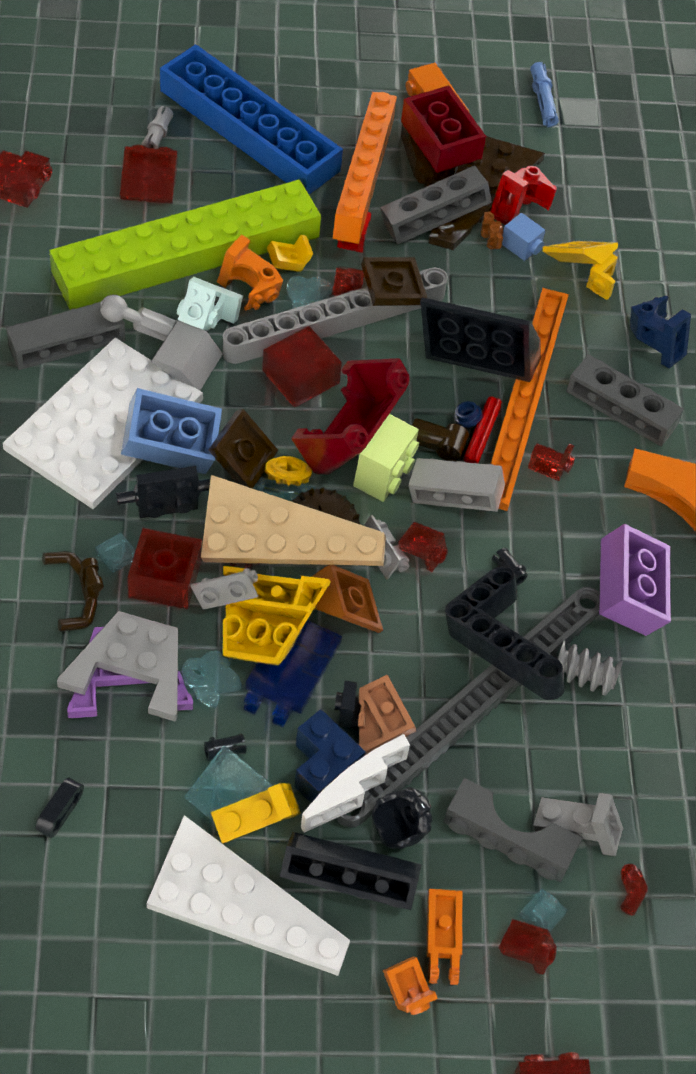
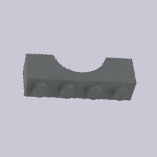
(544, 850)

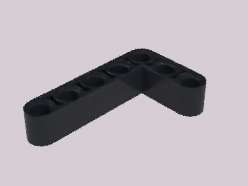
(474, 625)

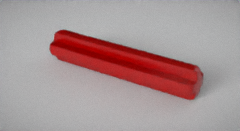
(483, 430)

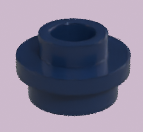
(468, 414)

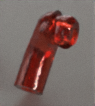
(635, 887)

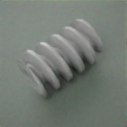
(589, 669)

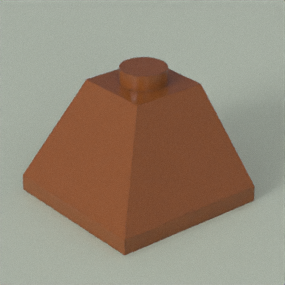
(349, 598)

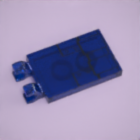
(296, 676)

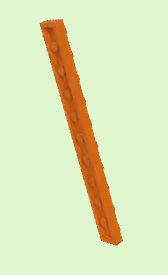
(526, 395)

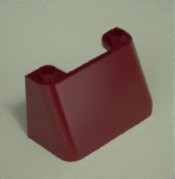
(370, 395)

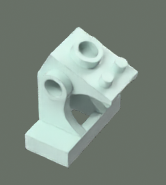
(199, 306)

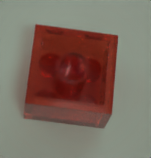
(301, 366)
(164, 568)

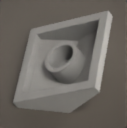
(188, 355)

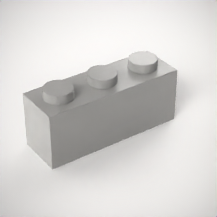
(457, 484)

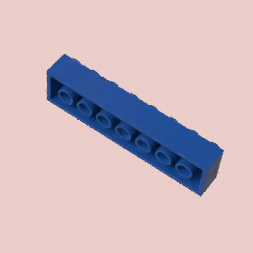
(250, 119)

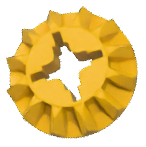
(288, 470)

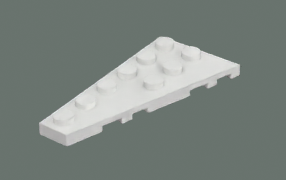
(225, 894)

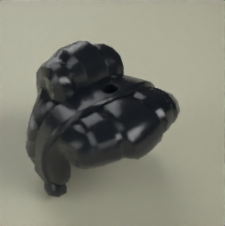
(402, 818)

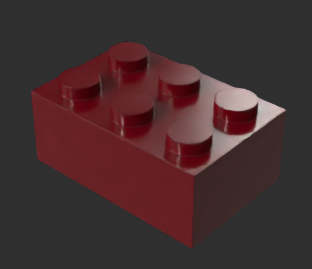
(443, 128)

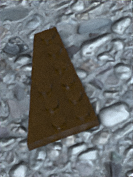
(496, 159)

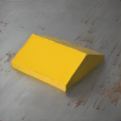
(581, 251)

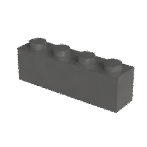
(62, 335)

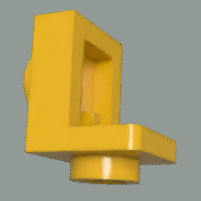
(290, 256)
(600, 277)

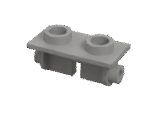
(393, 557)
(226, 589)

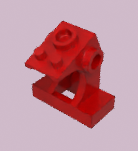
(521, 188)

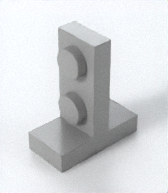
(589, 821)

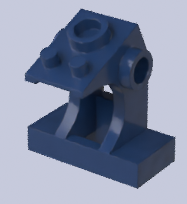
(652, 328)

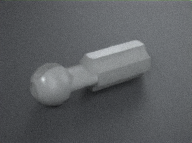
(144, 320)

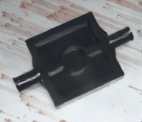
(165, 492)

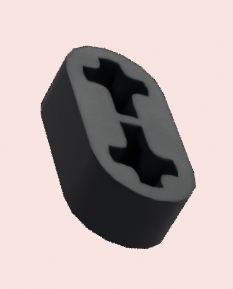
(59, 807)

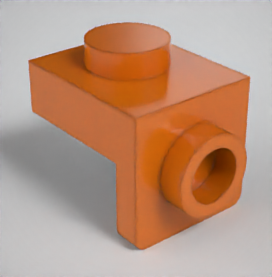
(409, 986)

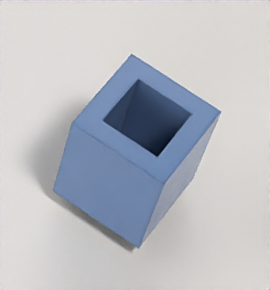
(523, 237)

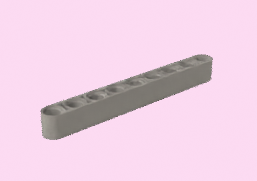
(324, 317)

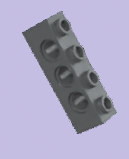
(436, 204)
(624, 400)

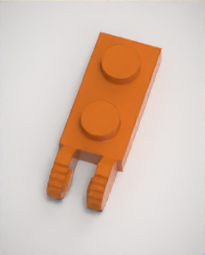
(444, 932)

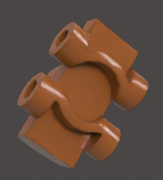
(492, 231)

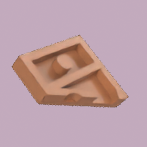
(381, 715)

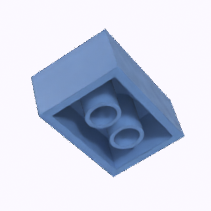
(170, 430)

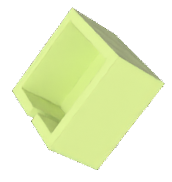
(386, 458)

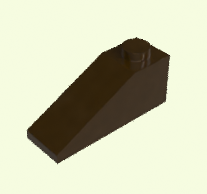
(419, 164)

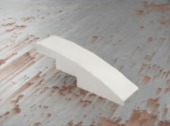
(348, 789)

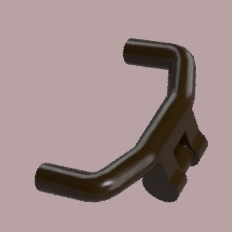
(90, 583)

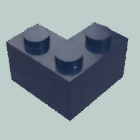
(328, 751)

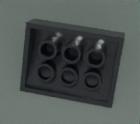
(480, 340)

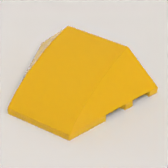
(270, 624)

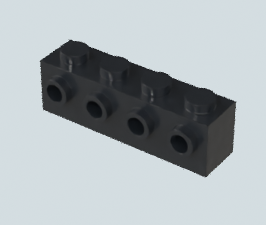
(350, 870)

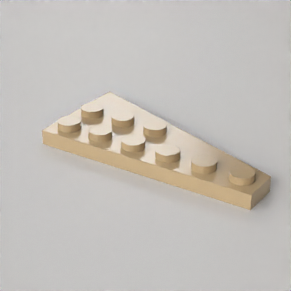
(263, 528)

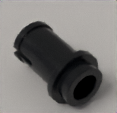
(508, 560)
(213, 746)

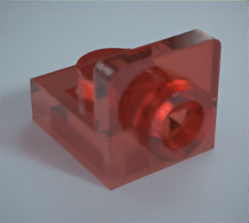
(347, 280)
(550, 462)
(425, 544)
(529, 945)

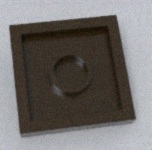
(393, 281)
(243, 449)

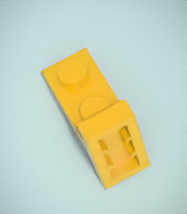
(256, 812)

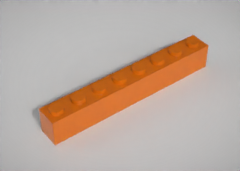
(364, 168)

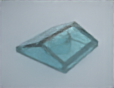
(225, 782)

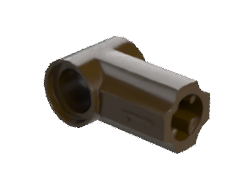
(446, 441)

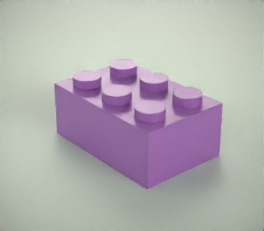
(635, 580)

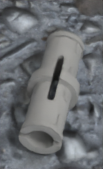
(158, 128)

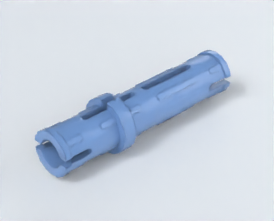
(542, 87)

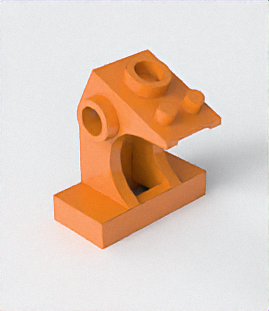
(247, 266)

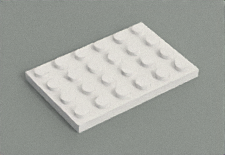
(82, 426)

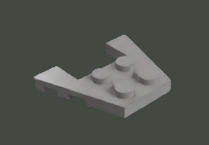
(132, 649)

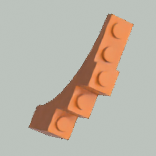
(666, 481)

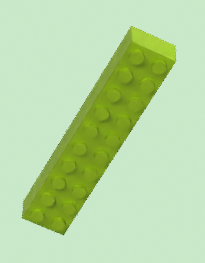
(181, 243)

